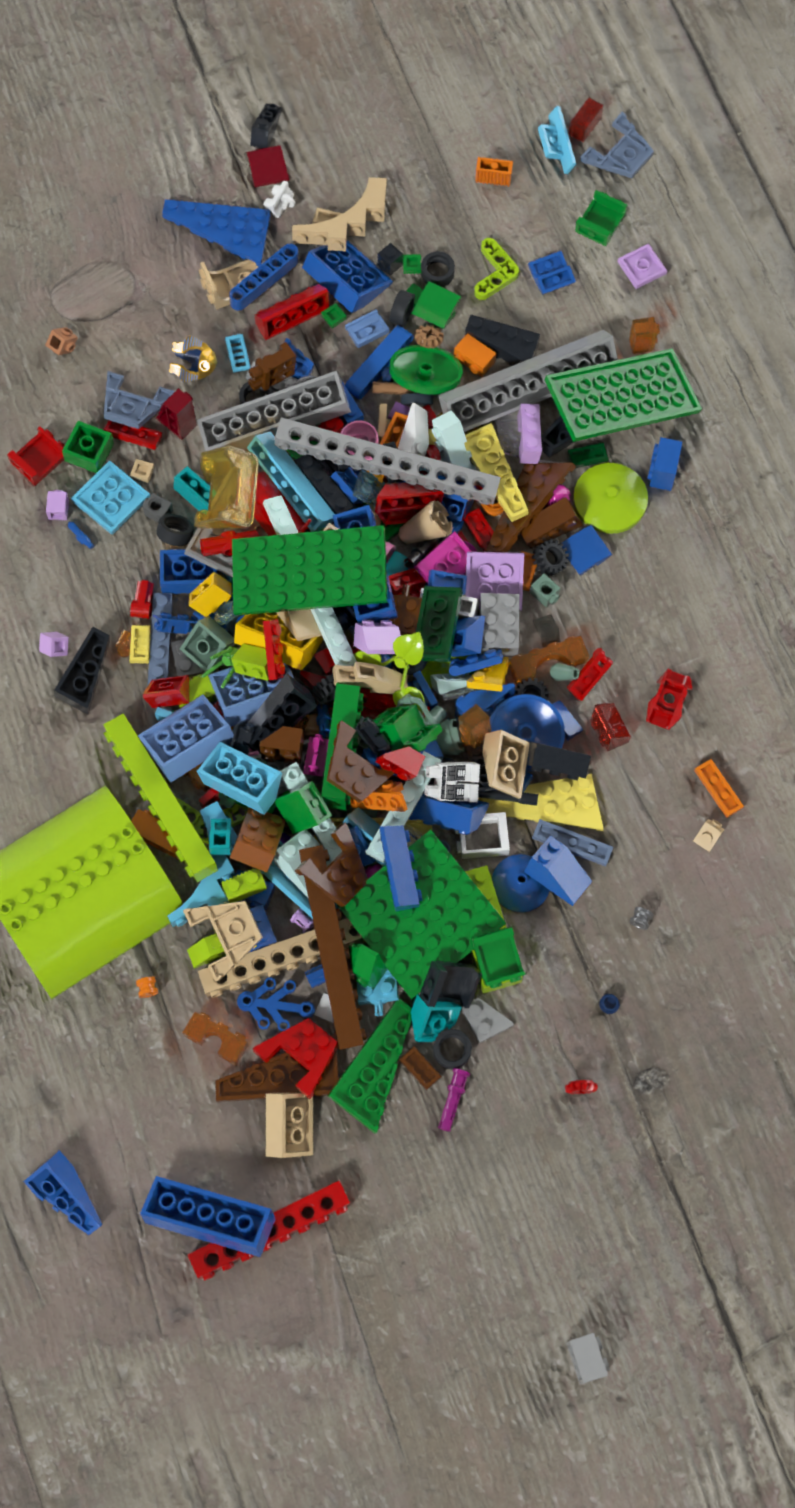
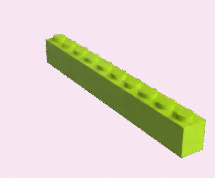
(160, 797)

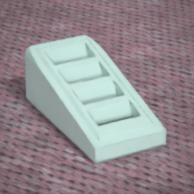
(445, 682)

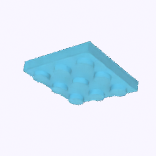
(110, 497)

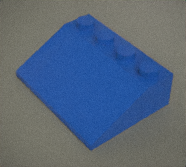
(346, 275)

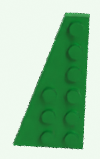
(371, 1073)

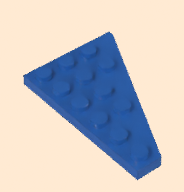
(234, 227)

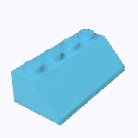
(241, 777)

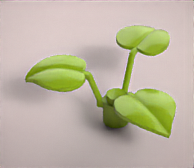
(408, 650)

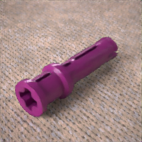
(455, 1090)

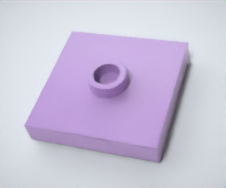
(642, 266)

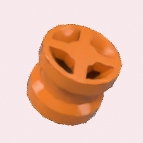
(147, 987)

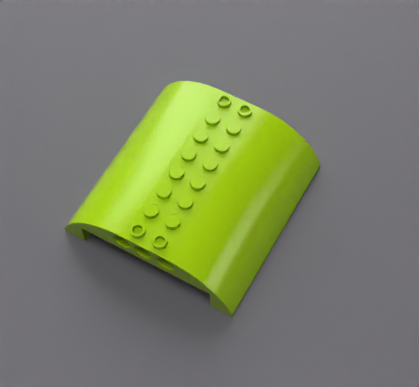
(82, 891)

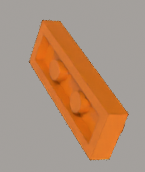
(718, 788)

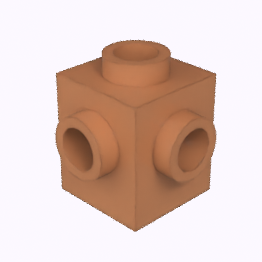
(61, 341)

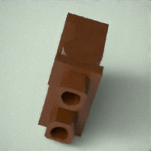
(273, 368)

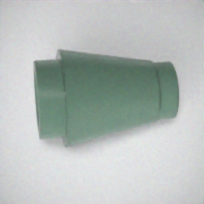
(563, 672)

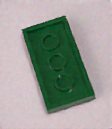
(438, 621)

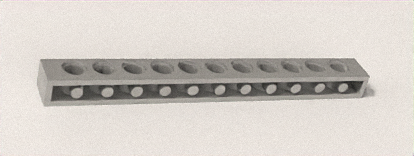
(380, 453)

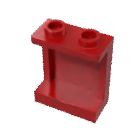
(38, 456)

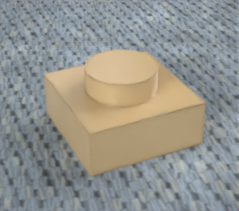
(142, 471)

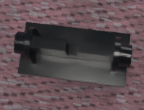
(368, 731)
(242, 733)

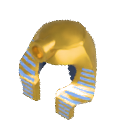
(201, 358)

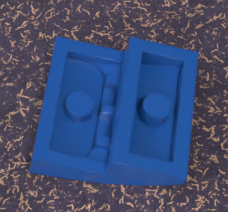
(551, 272)
(347, 482)
(586, 549)

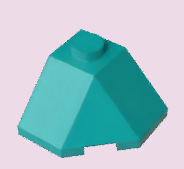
(432, 1020)

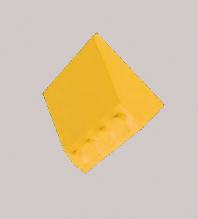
(295, 653)

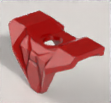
(663, 713)

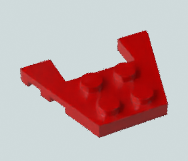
(308, 1046)

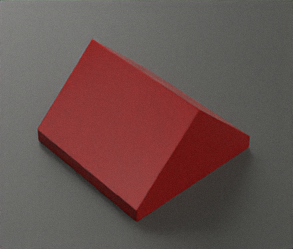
(167, 691)

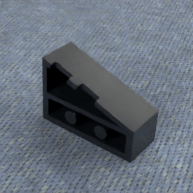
(557, 761)

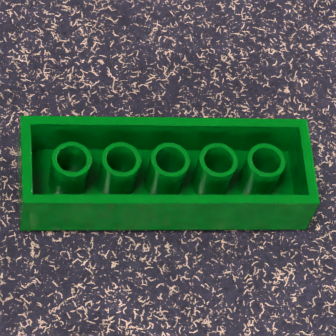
(346, 707)

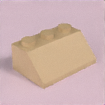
(289, 1125)

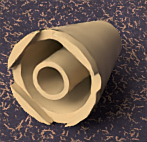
(426, 525)

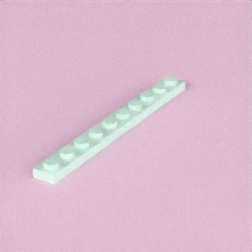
(324, 617)

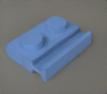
(367, 328)

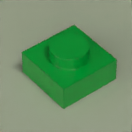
(411, 263)
(333, 315)

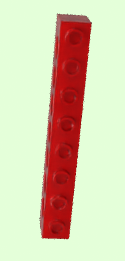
(335, 1192)

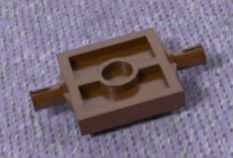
(407, 611)

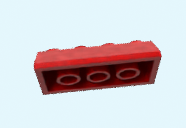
(292, 311)

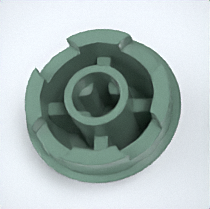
(449, 738)

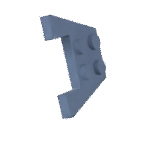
(626, 156)
(128, 407)

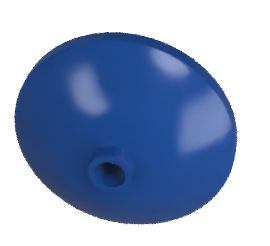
(514, 894)

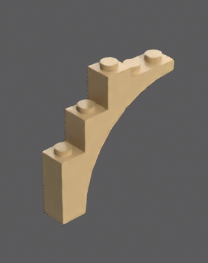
(351, 223)

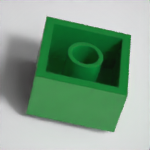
(88, 447)

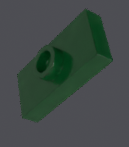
(588, 455)

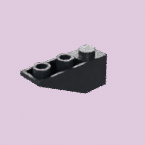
(265, 126)

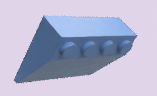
(241, 694)
(186, 737)

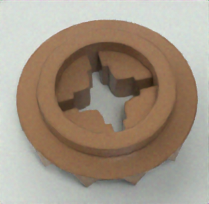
(433, 340)

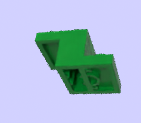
(406, 728)

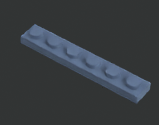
(159, 641)

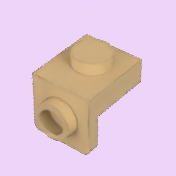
(709, 834)

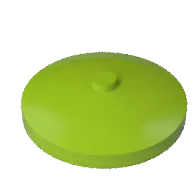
(610, 498)

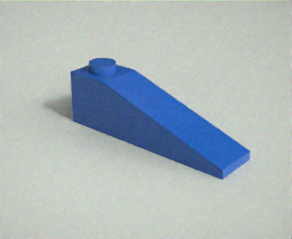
(62, 1187)

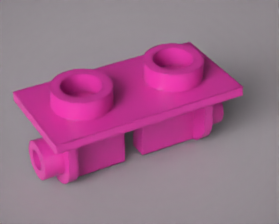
(316, 756)

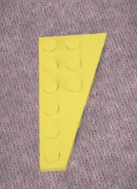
(558, 803)

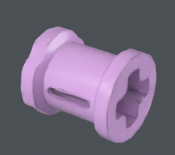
(302, 920)

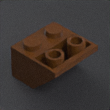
(283, 745)

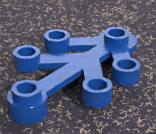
(273, 1004)

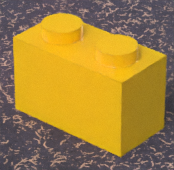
(210, 594)

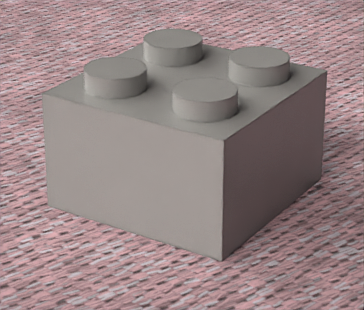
(587, 1358)

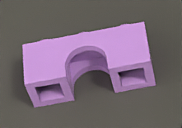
(529, 426)

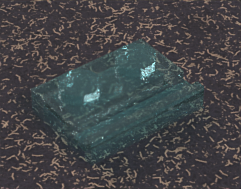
(367, 487)

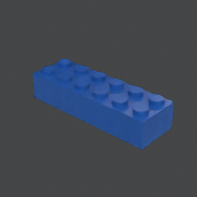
(376, 612)
(208, 1216)

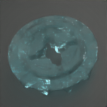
(225, 613)

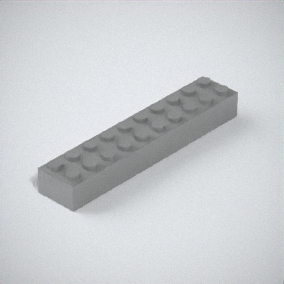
(524, 382)

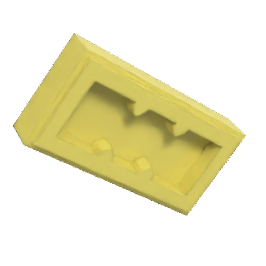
(140, 644)

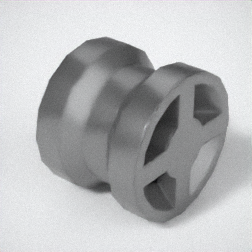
(641, 918)

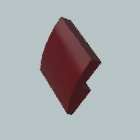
(267, 166)

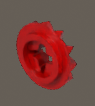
(581, 1087)

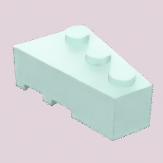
(451, 440)

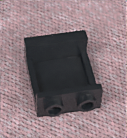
(450, 983)

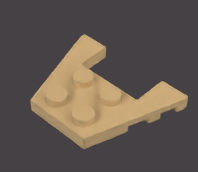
(234, 928)

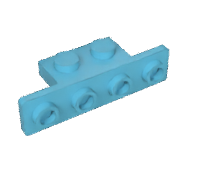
(556, 140)

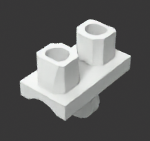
(282, 199)

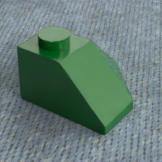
(366, 965)

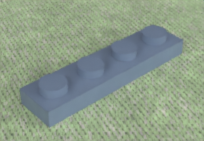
(576, 843)

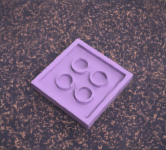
(494, 574)

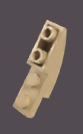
(367, 675)

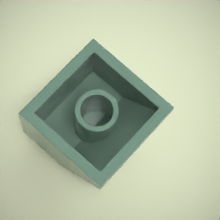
(205, 641)

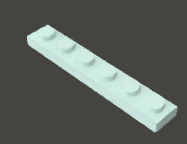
(412, 793)

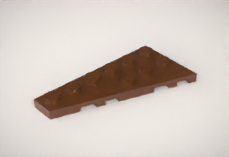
(537, 488)
(275, 1076)

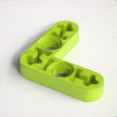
(500, 273)

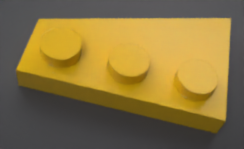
(489, 678)

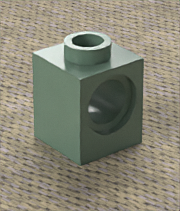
(545, 583)

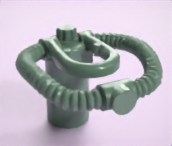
(435, 716)

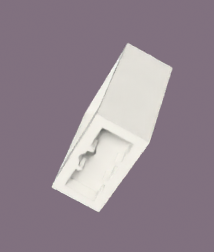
(500, 819)

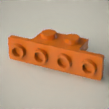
(385, 797)

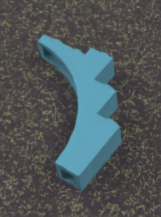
(208, 891)

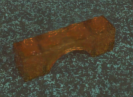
(570, 652)

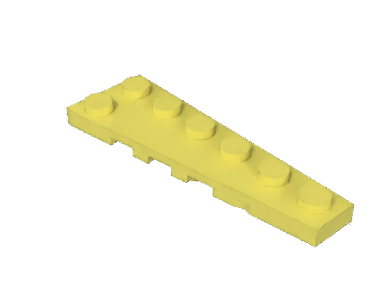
(490, 459)

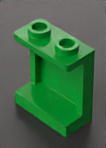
(601, 218)
(302, 808)
(498, 957)

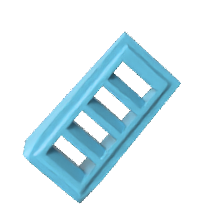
(233, 340)

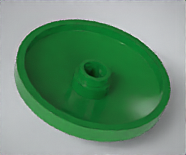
(425, 369)

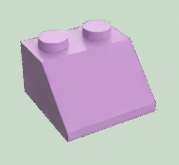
(376, 637)

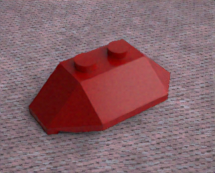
(402, 501)

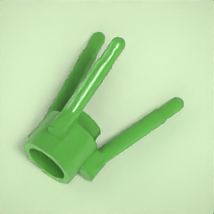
(227, 654)

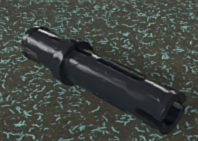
(420, 552)

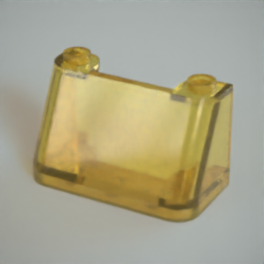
(231, 488)

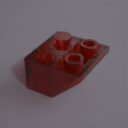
(609, 726)

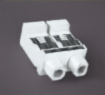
(446, 781)

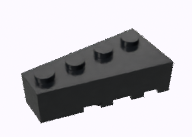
(506, 341)
(83, 673)
(283, 707)

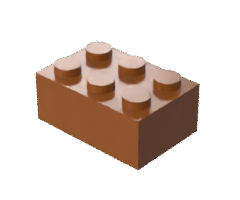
(258, 839)

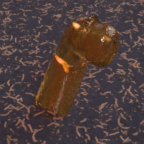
(122, 645)

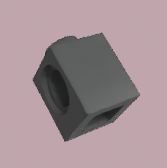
(156, 501)

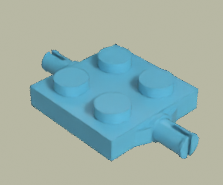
(384, 992)

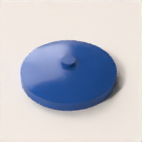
(530, 720)

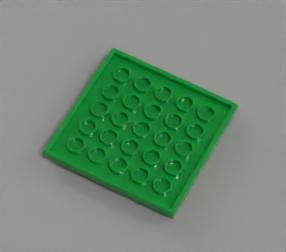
(437, 929)

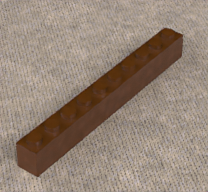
(334, 957)

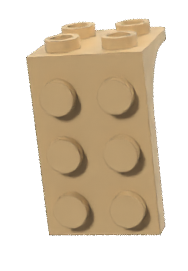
(221, 282)

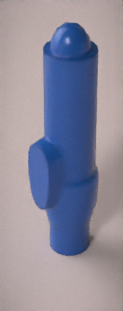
(80, 536)

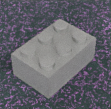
(501, 622)

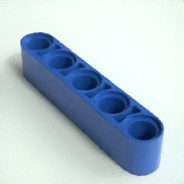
(261, 284)
(375, 364)

